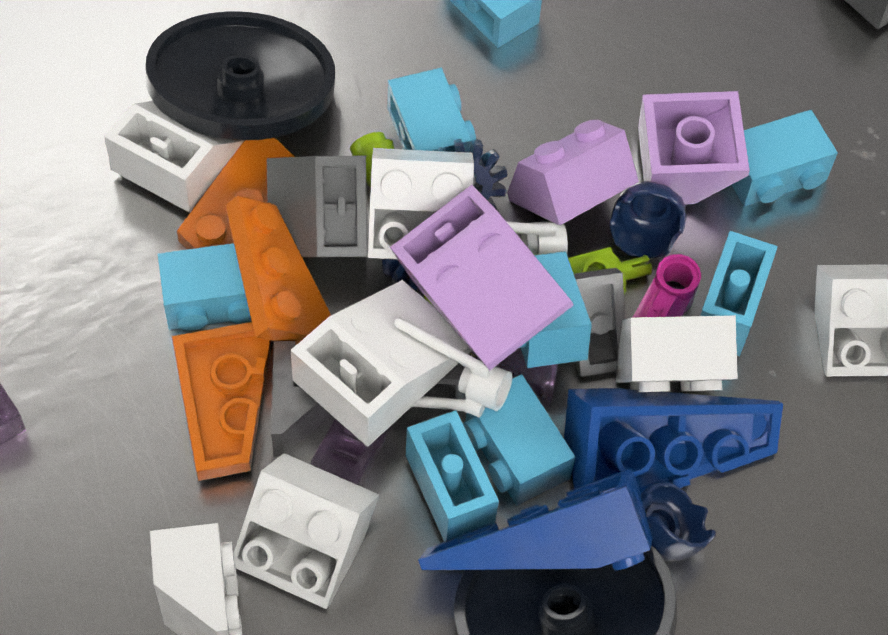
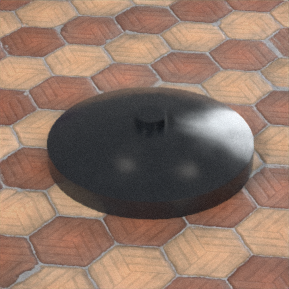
(240, 75)
(569, 601)

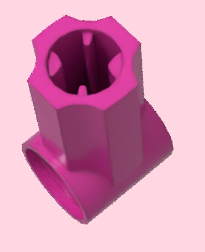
(664, 300)

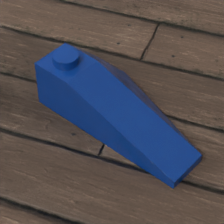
(666, 434)
(587, 531)

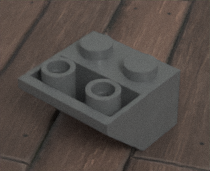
(321, 203)

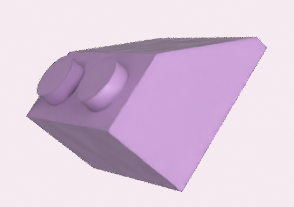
(693, 142)
(574, 172)

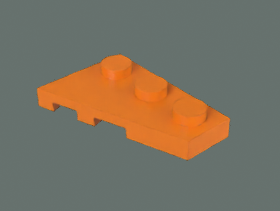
(242, 176)
(275, 278)
(222, 395)

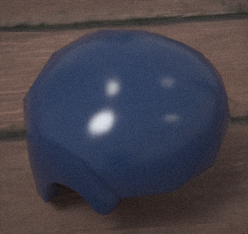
(647, 220)
(675, 522)

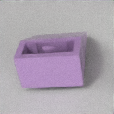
(481, 277)

